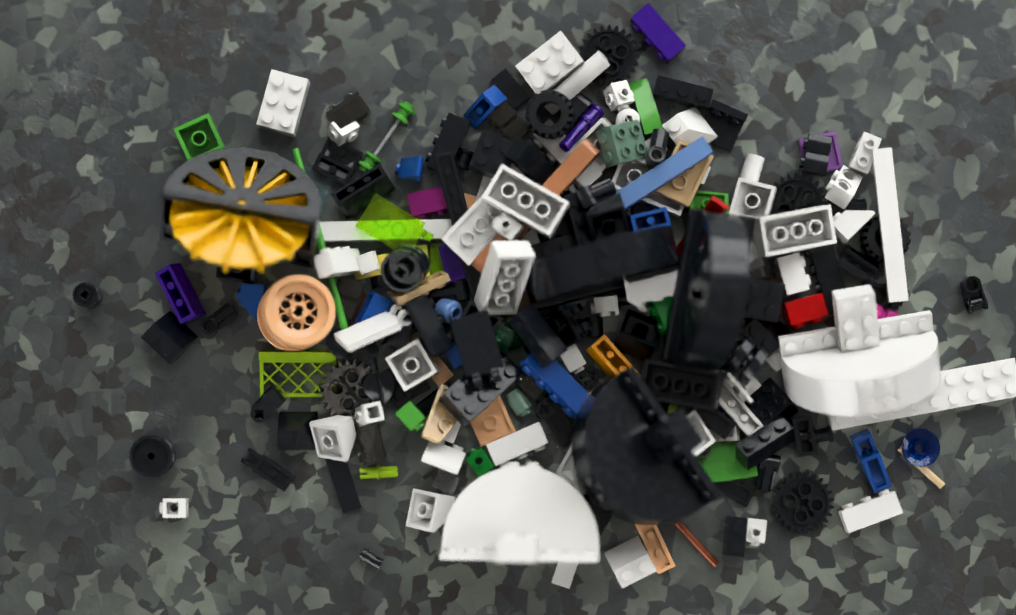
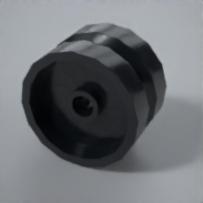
(405, 267)
(747, 360)
(163, 459)

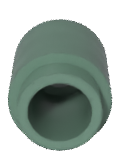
(519, 402)

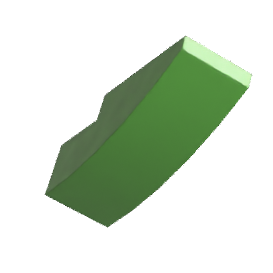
(645, 106)

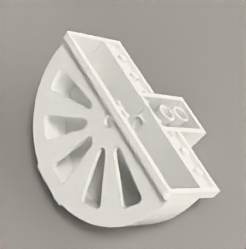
(862, 361)
(521, 518)

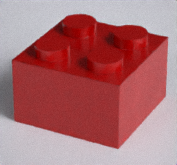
(804, 310)

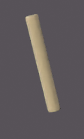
(928, 473)

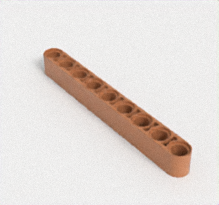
(557, 183)

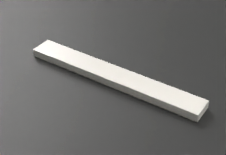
(889, 225)

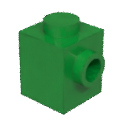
(479, 461)

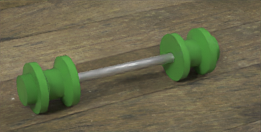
(405, 110)

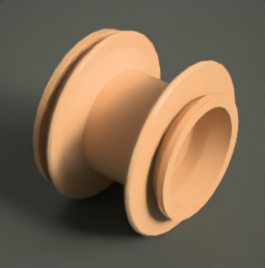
(283, 334)

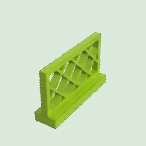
(302, 357)

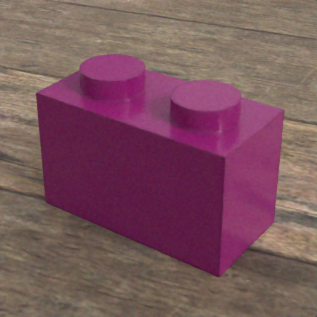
(427, 202)

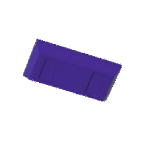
(452, 264)

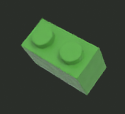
(411, 416)

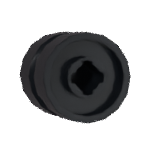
(87, 295)

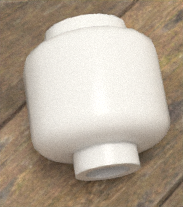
(628, 114)

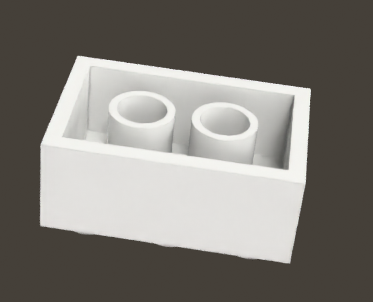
(550, 63)
(283, 103)

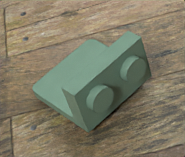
(622, 143)

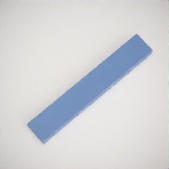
(665, 172)

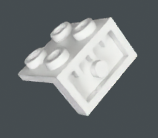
(742, 391)

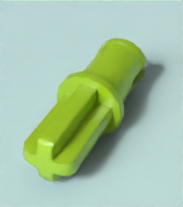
(378, 472)

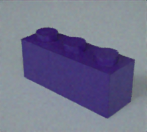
(657, 33)
(180, 293)

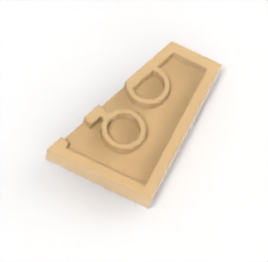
(430, 282)
(439, 419)

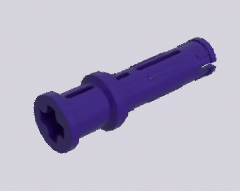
(585, 123)

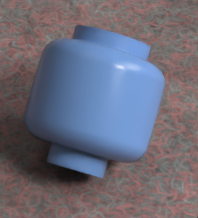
(448, 309)

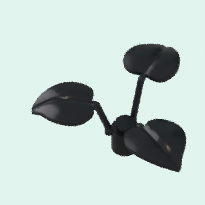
(379, 385)

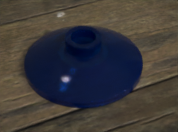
(929, 444)

